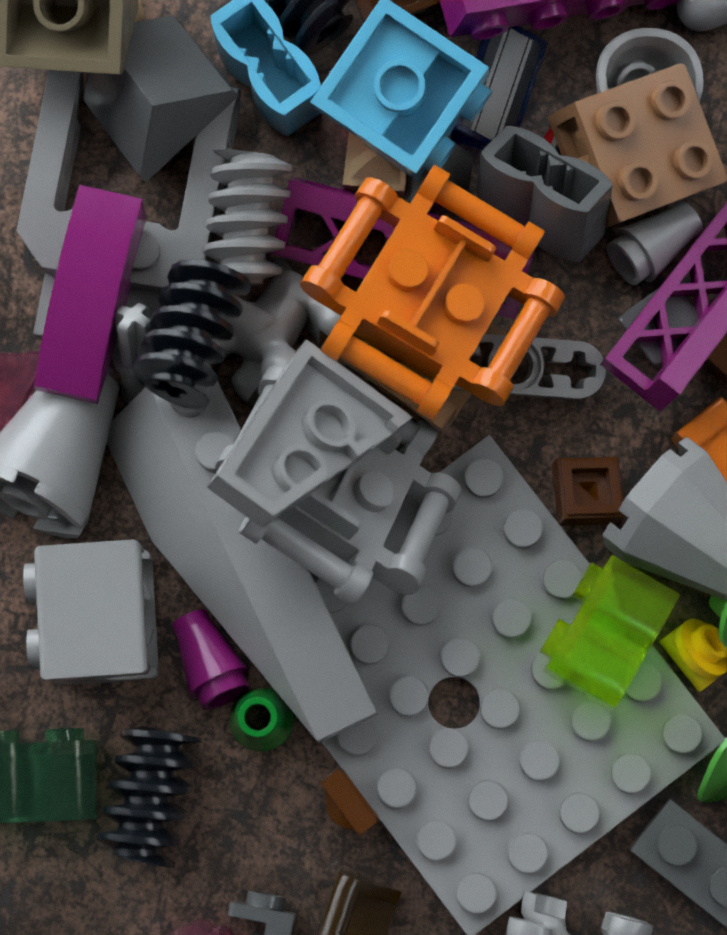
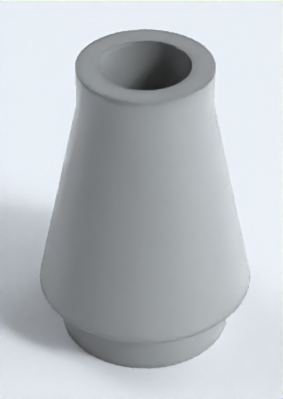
(652, 243)

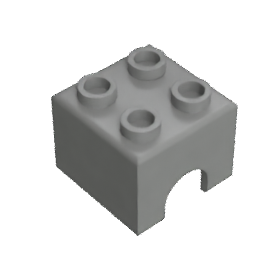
(92, 613)

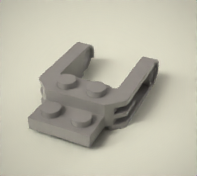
(42, 213)

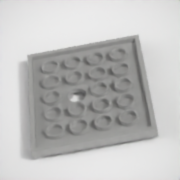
(539, 764)

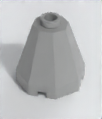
(677, 521)

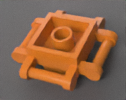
(432, 293)

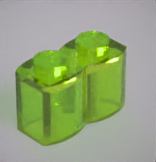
(609, 632)

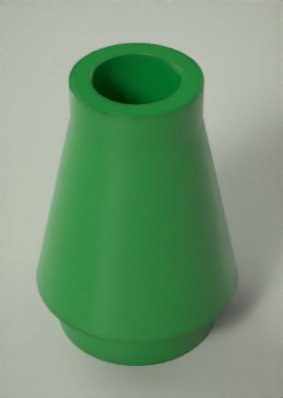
(276, 731)

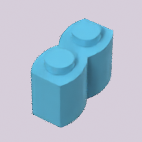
(260, 58)

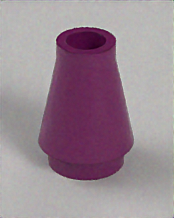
(209, 663)

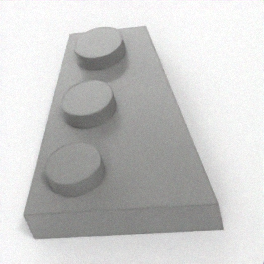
(303, 436)

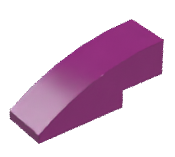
(87, 292)

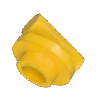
(697, 652)

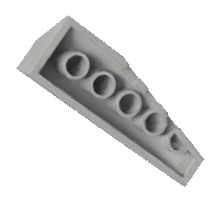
(249, 587)

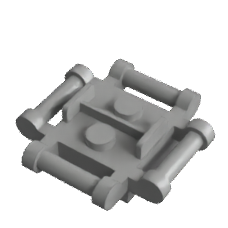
(346, 521)

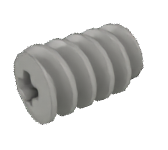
(247, 213)

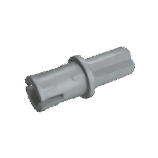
(131, 329)

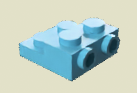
(403, 89)

